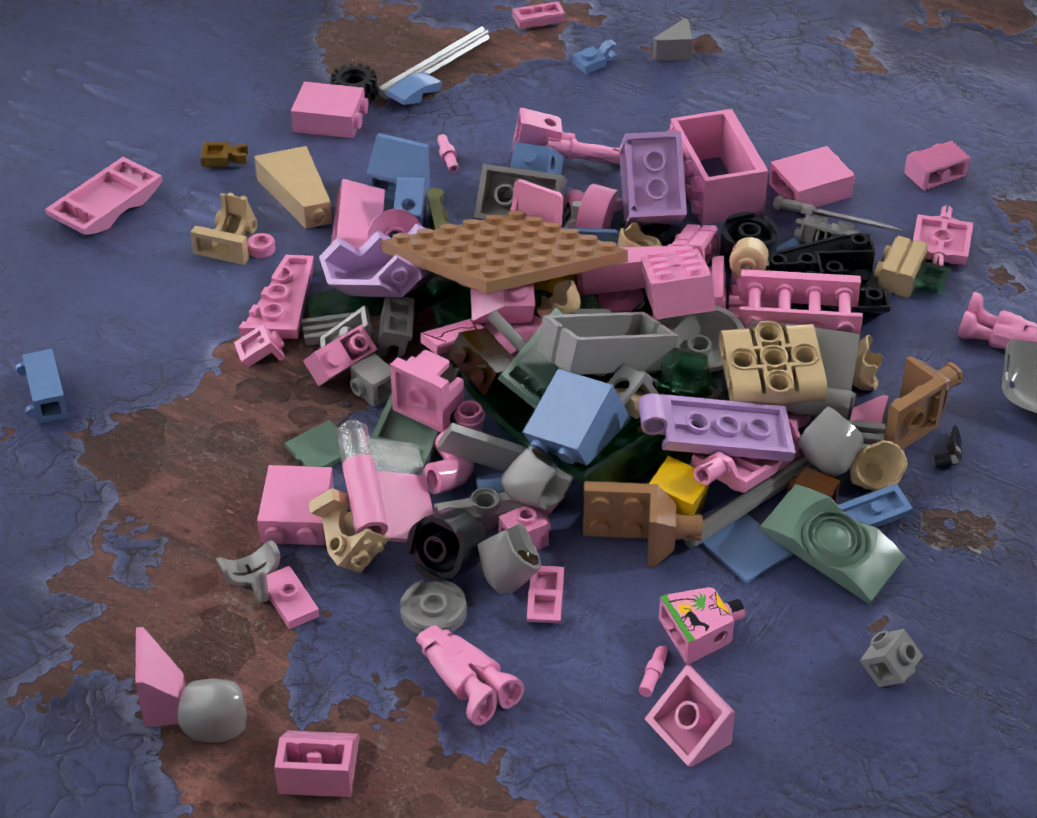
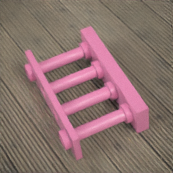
(801, 289)

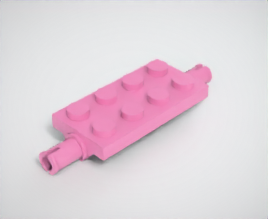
(745, 472)

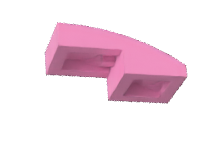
(546, 595)

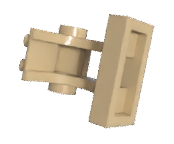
(229, 239)
(343, 544)

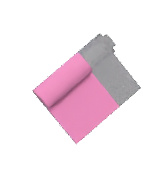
(383, 482)

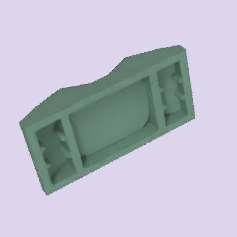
(530, 371)
(400, 428)
(833, 542)

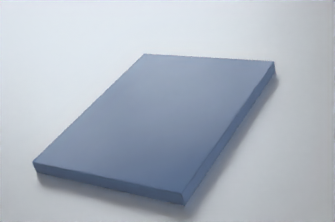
(746, 549)

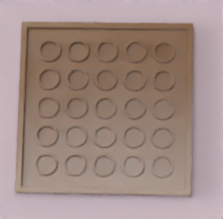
(504, 251)

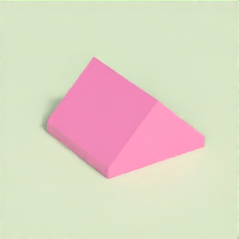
(692, 718)

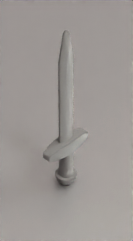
(807, 209)

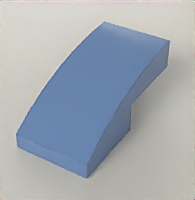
(412, 88)

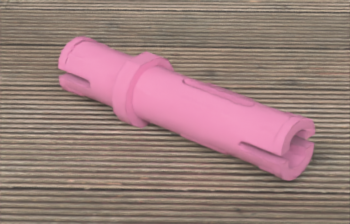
(592, 152)

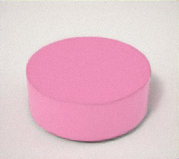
(261, 245)

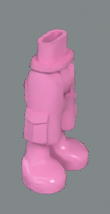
(996, 329)

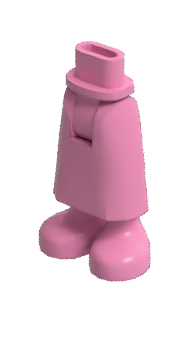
(470, 674)

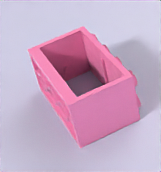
(723, 195)

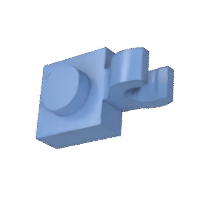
(593, 59)

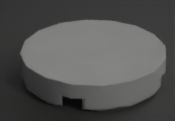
(433, 604)

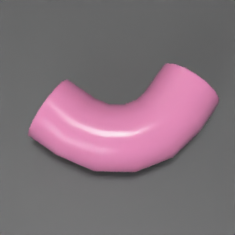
(447, 473)

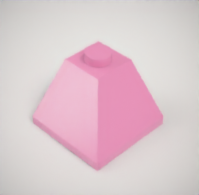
(513, 304)
(157, 682)

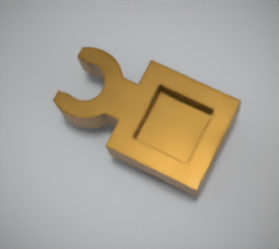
(220, 154)

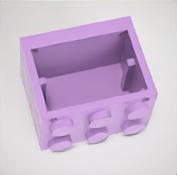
(653, 179)

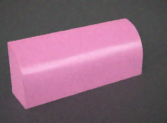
(355, 210)

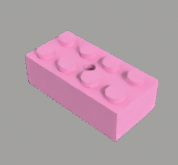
(678, 282)

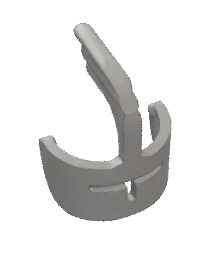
(261, 563)

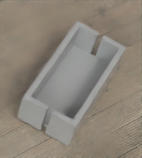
(604, 342)

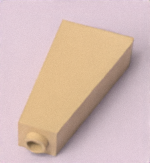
(296, 185)

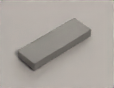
(479, 447)

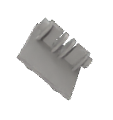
(820, 223)

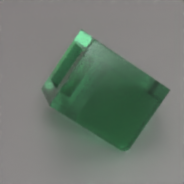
(685, 372)

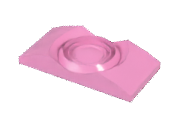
(105, 196)

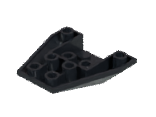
(839, 256)

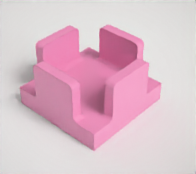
(422, 393)

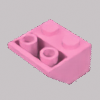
(316, 763)

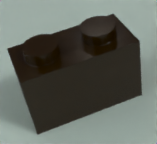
(481, 359)

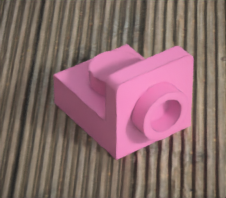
(259, 344)

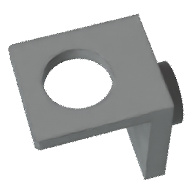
(637, 379)

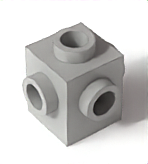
(891, 657)

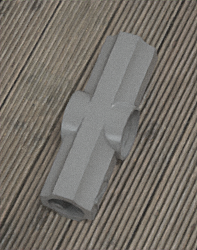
(484, 506)

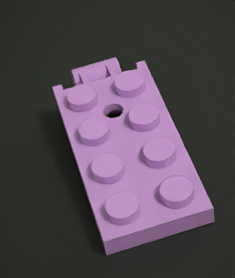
(724, 426)

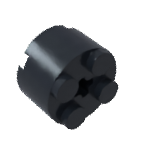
(746, 225)
(445, 543)

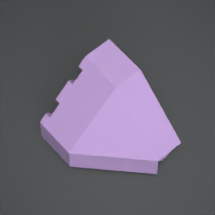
(369, 270)

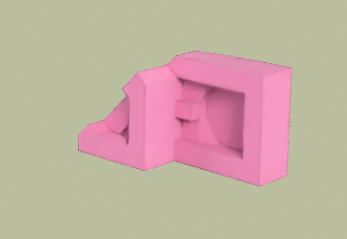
(871, 411)

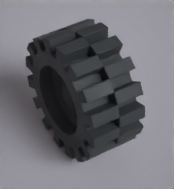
(357, 77)

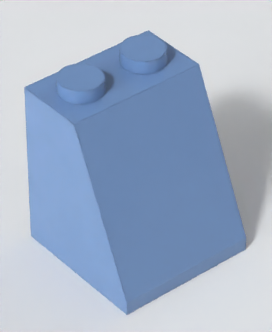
(576, 418)

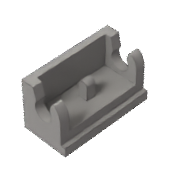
(396, 324)

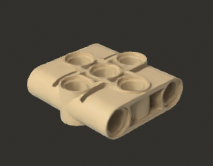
(773, 364)

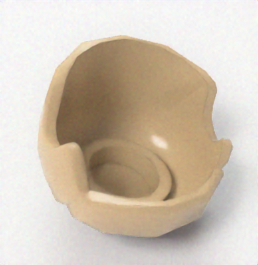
(564, 299)

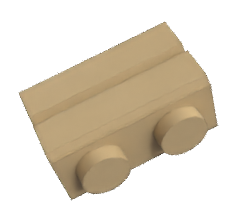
(901, 266)

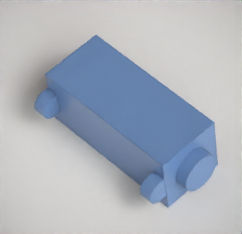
(44, 386)

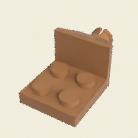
(920, 401)
(637, 512)

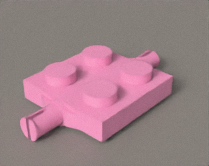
(946, 237)

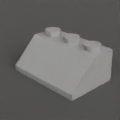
(497, 186)

